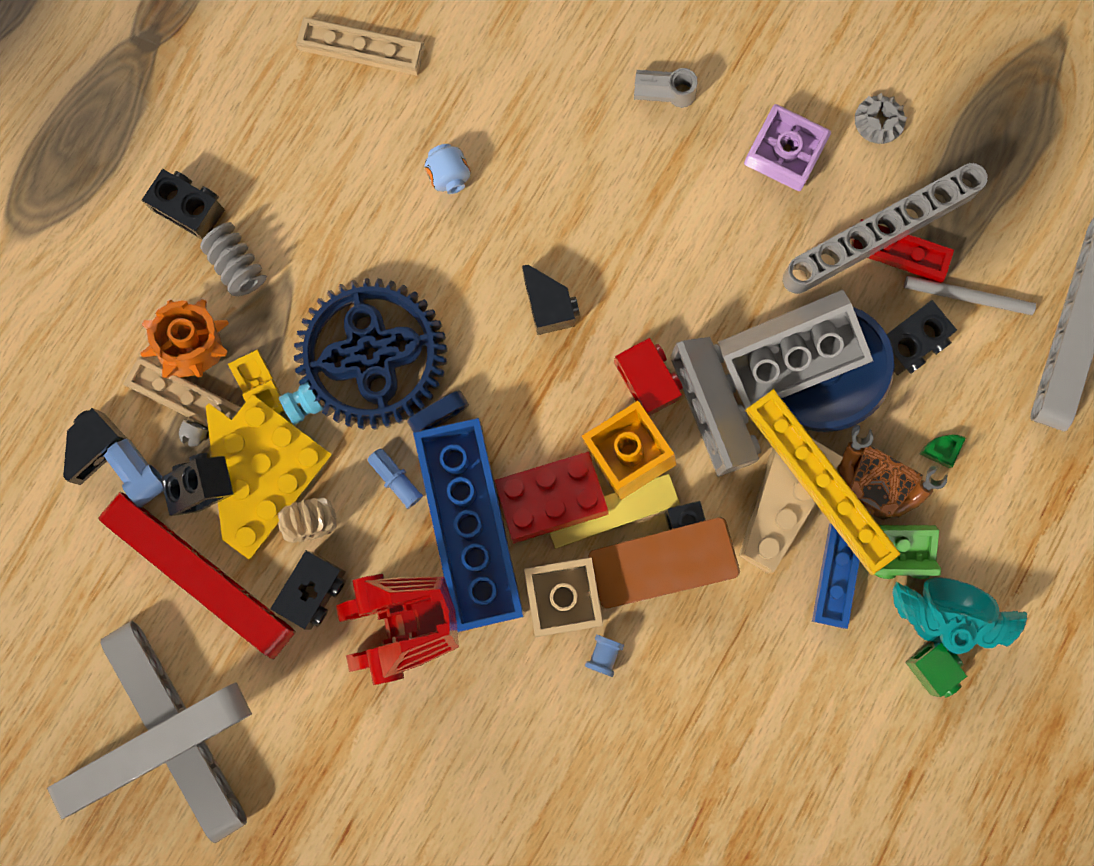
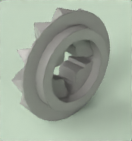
(871, 128)

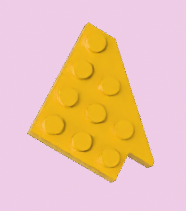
(267, 468)

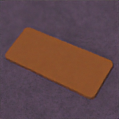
(664, 563)

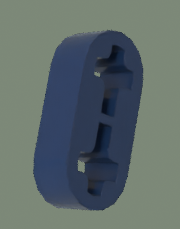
(438, 412)

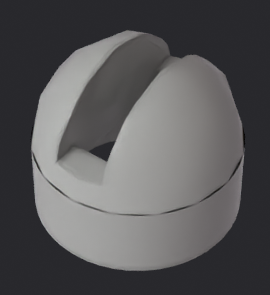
(192, 433)

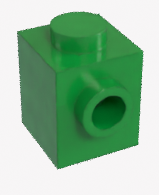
(938, 670)

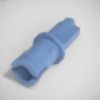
(394, 478)

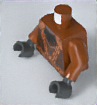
(883, 482)

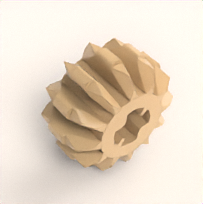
(307, 520)

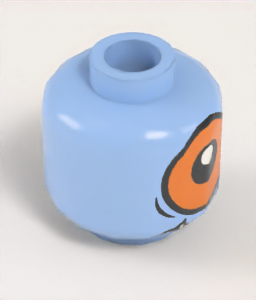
(447, 168)

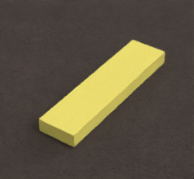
(646, 501)

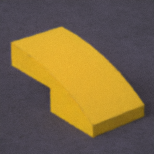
(255, 379)

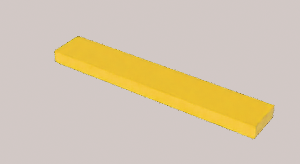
(822, 482)

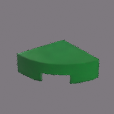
(944, 449)

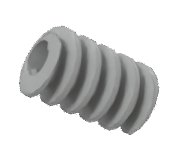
(230, 262)

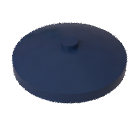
(851, 395)

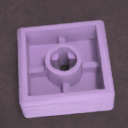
(785, 128)

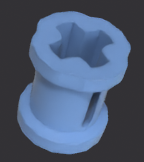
(604, 655)

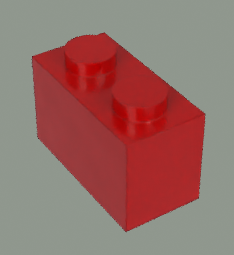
(648, 377)

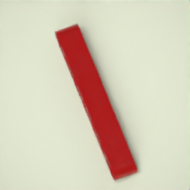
(197, 575)

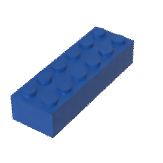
(468, 524)

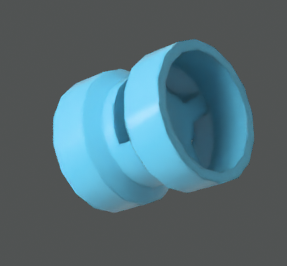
(306, 398)

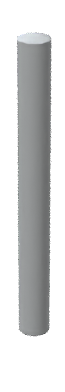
(970, 295)

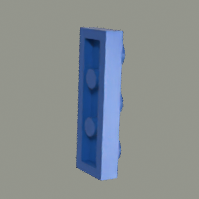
(836, 582)

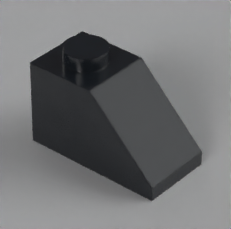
(549, 302)
(87, 443)

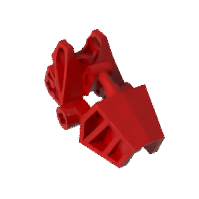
(416, 618)

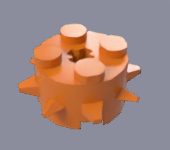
(184, 338)

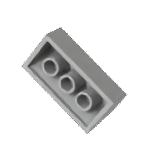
(796, 349)
(714, 405)

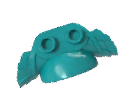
(957, 615)

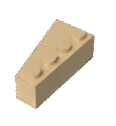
(778, 513)

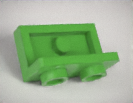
(917, 548)

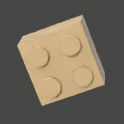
(563, 597)

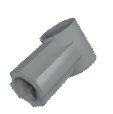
(661, 86)

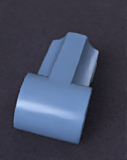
(140, 480)

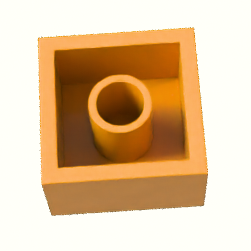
(629, 450)

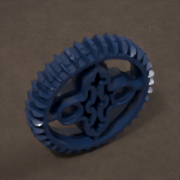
(356, 348)

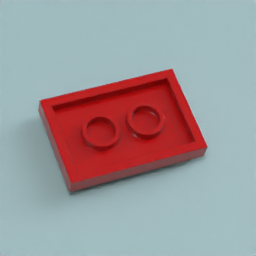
(551, 497)

